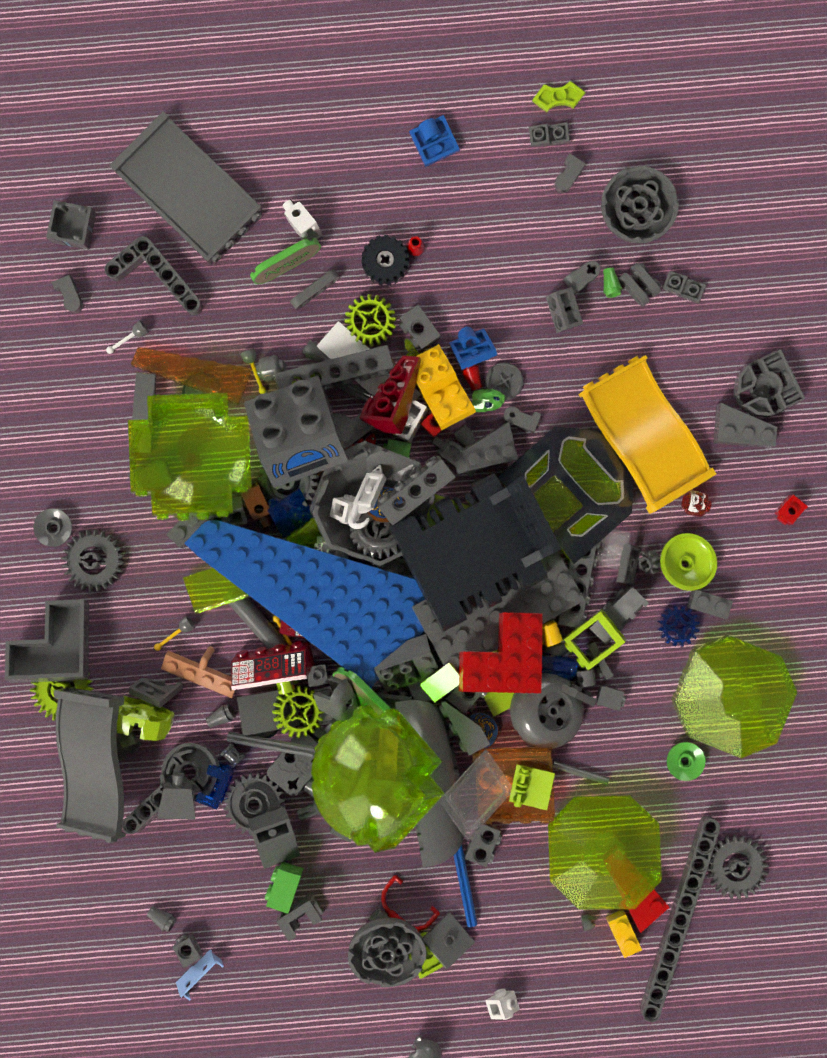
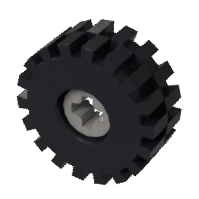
(385, 272)

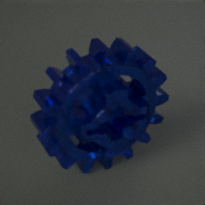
(679, 634)

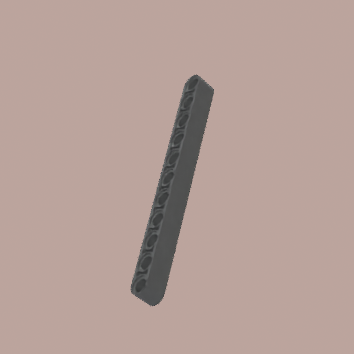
(681, 928)

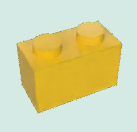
(623, 933)

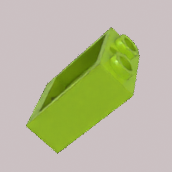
(608, 625)

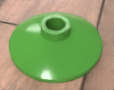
(692, 768)

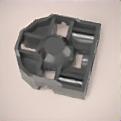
(764, 382)

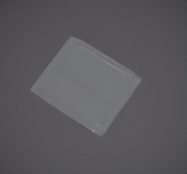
(476, 795)

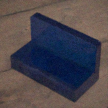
(559, 665)

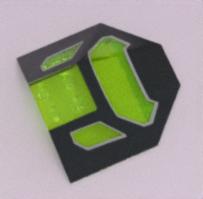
(577, 486)

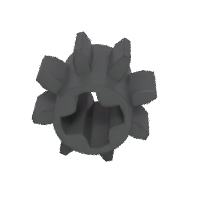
(649, 562)

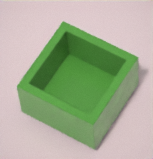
(282, 891)

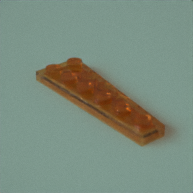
(195, 373)

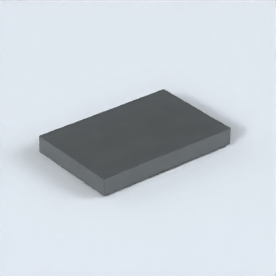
(257, 713)

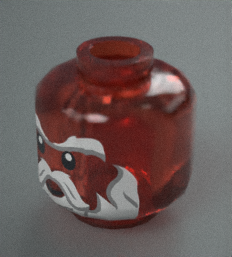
(696, 503)

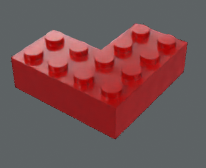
(514, 666)

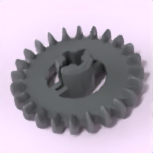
(306, 487)
(382, 539)
(74, 559)
(754, 862)

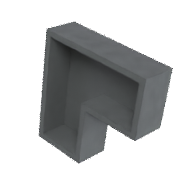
(61, 654)

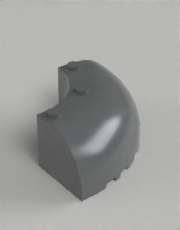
(436, 831)

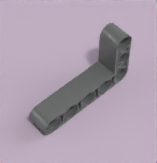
(160, 270)

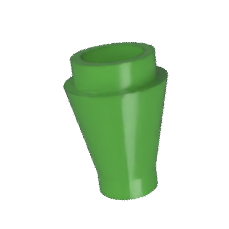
(611, 286)

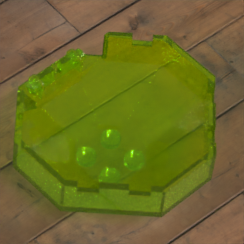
(734, 696)
(604, 852)

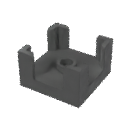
(306, 905)

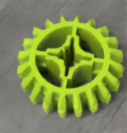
(375, 312)
(290, 716)

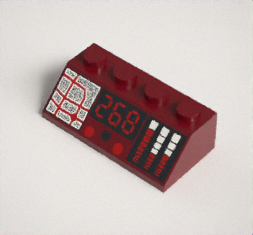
(271, 665)

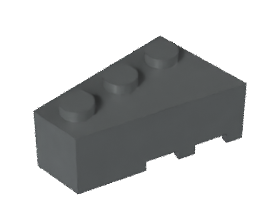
(741, 429)
(620, 611)

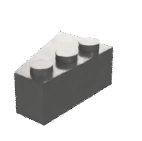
(488, 451)

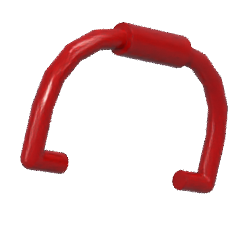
(392, 914)

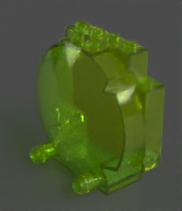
(189, 456)
(374, 778)

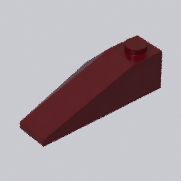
(392, 402)

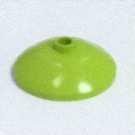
(698, 556)

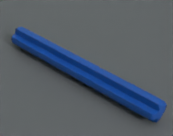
(465, 888)

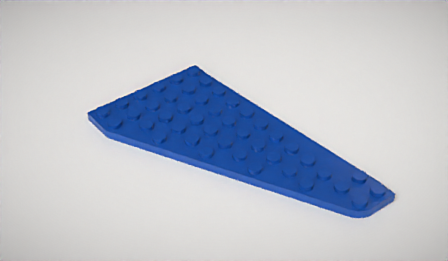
(333, 602)

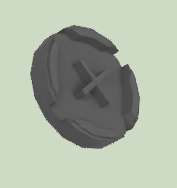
(506, 379)

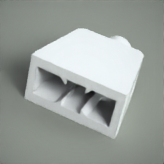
(301, 220)

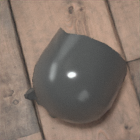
(425, 1048)

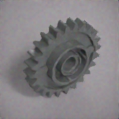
(249, 789)

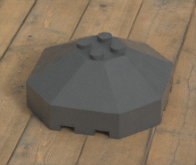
(347, 480)

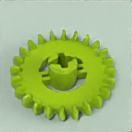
(44, 698)

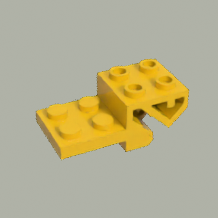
(442, 389)

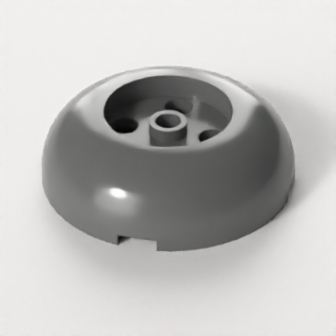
(651, 187)
(527, 708)
(375, 957)

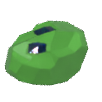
(487, 400)

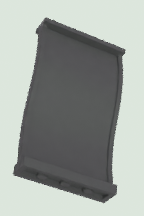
(187, 188)
(90, 763)

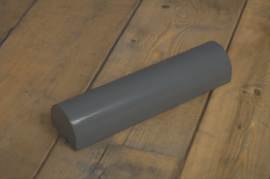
(258, 623)

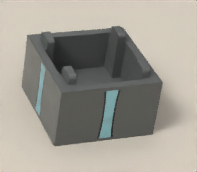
(71, 225)

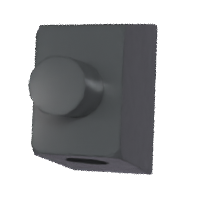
(177, 799)

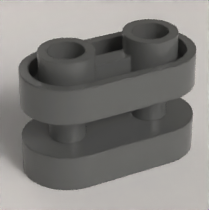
(650, 285)

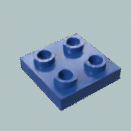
(434, 140)
(472, 347)

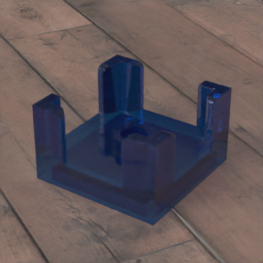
(225, 774)

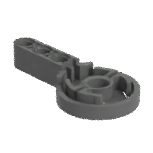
(199, 760)

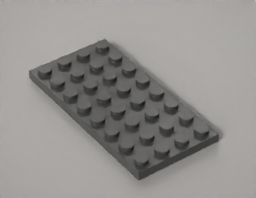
(481, 628)

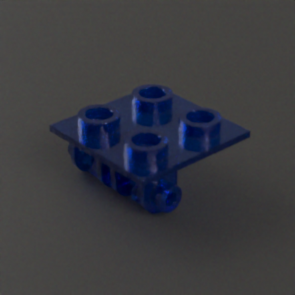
(289, 512)

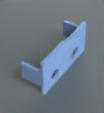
(196, 972)

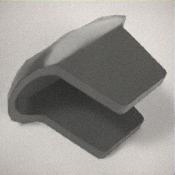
(336, 704)

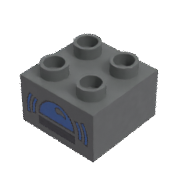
(295, 431)

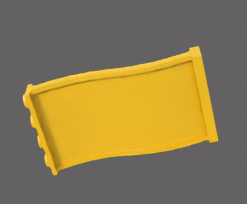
(646, 433)

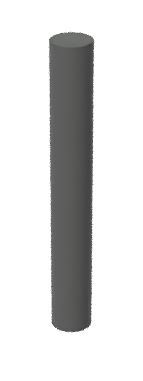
(580, 772)

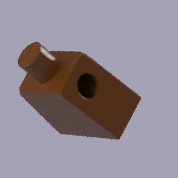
(254, 497)

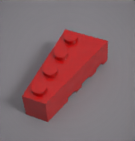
(648, 910)

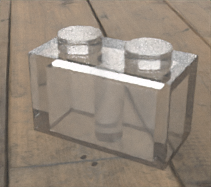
(612, 549)

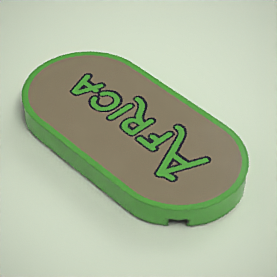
(285, 260)
(364, 694)

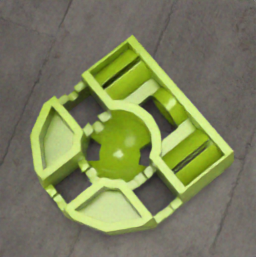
(153, 720)

